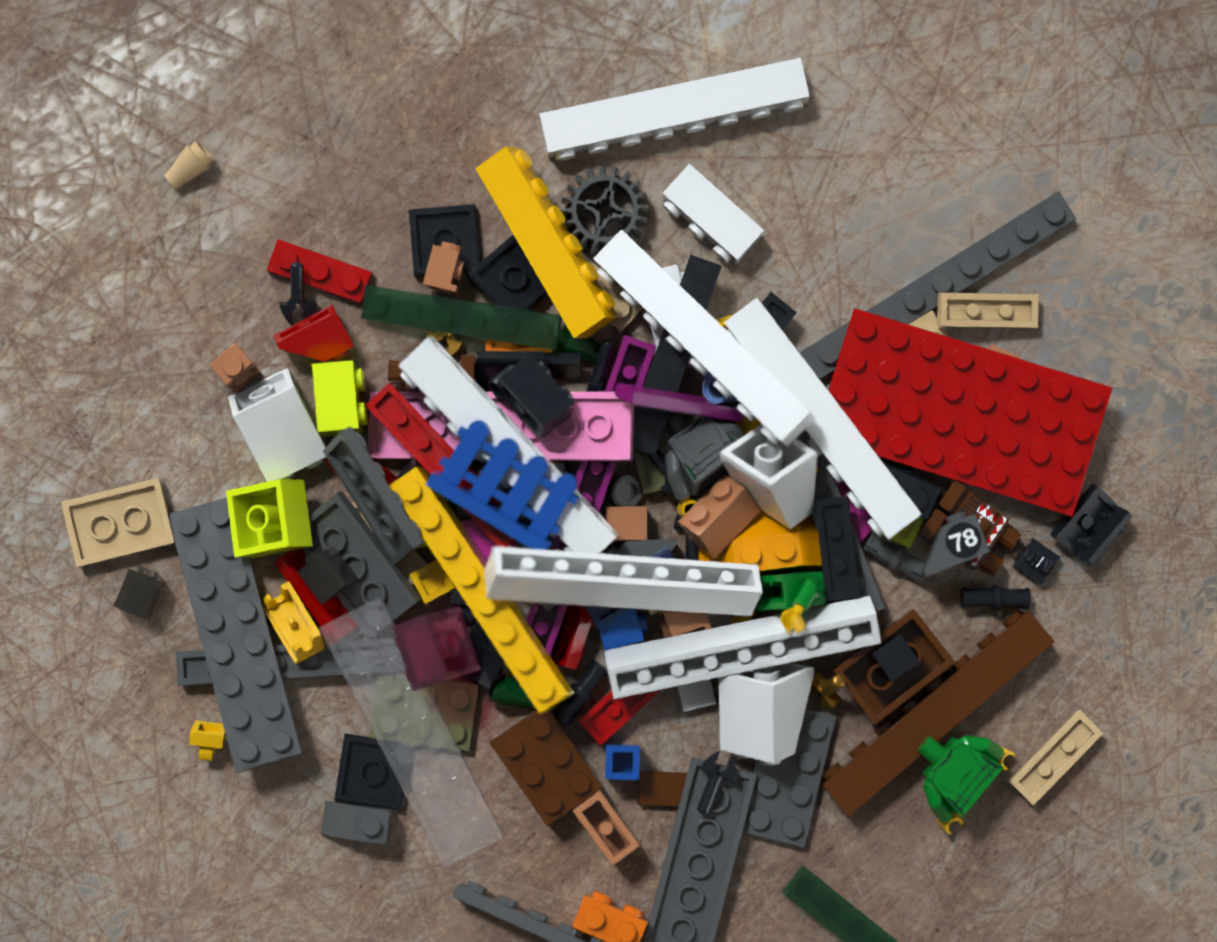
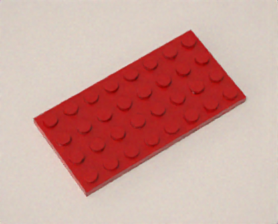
(969, 411)

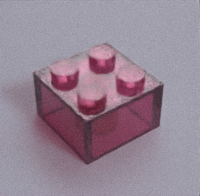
(435, 648)

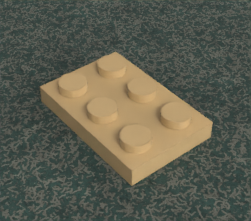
(118, 522)

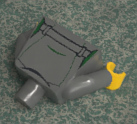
(694, 455)

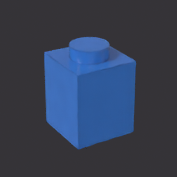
(624, 630)
(622, 762)

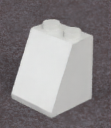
(278, 426)
(774, 475)
(764, 711)

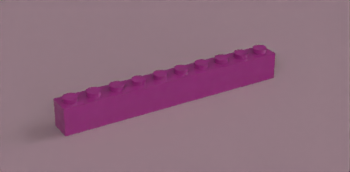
(594, 477)

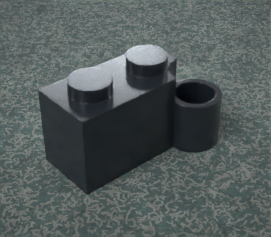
(533, 395)

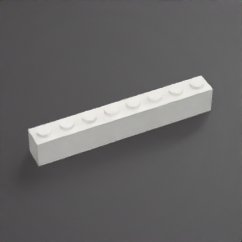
(674, 108)
(704, 338)
(463, 401)
(832, 429)
(622, 581)
(740, 648)

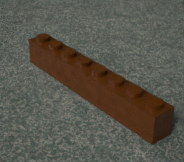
(937, 712)

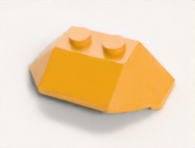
(773, 546)

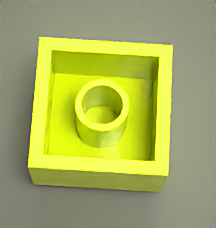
(338, 397)
(269, 518)

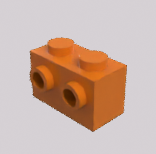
(609, 922)

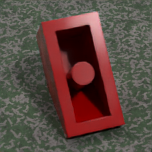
(317, 337)

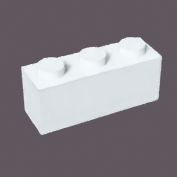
(711, 215)

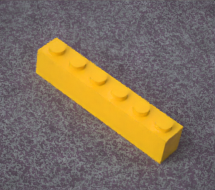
(547, 242)

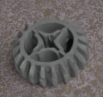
(589, 206)

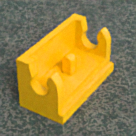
(293, 624)

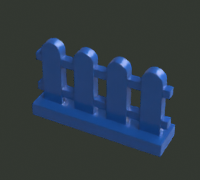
(486, 486)

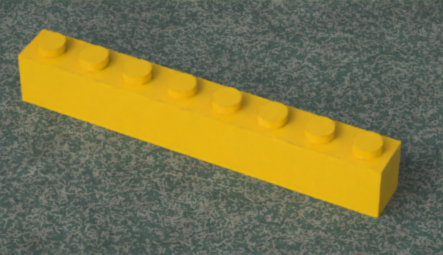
(466, 569)

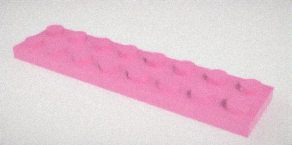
(596, 431)

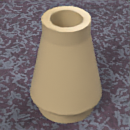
(189, 164)

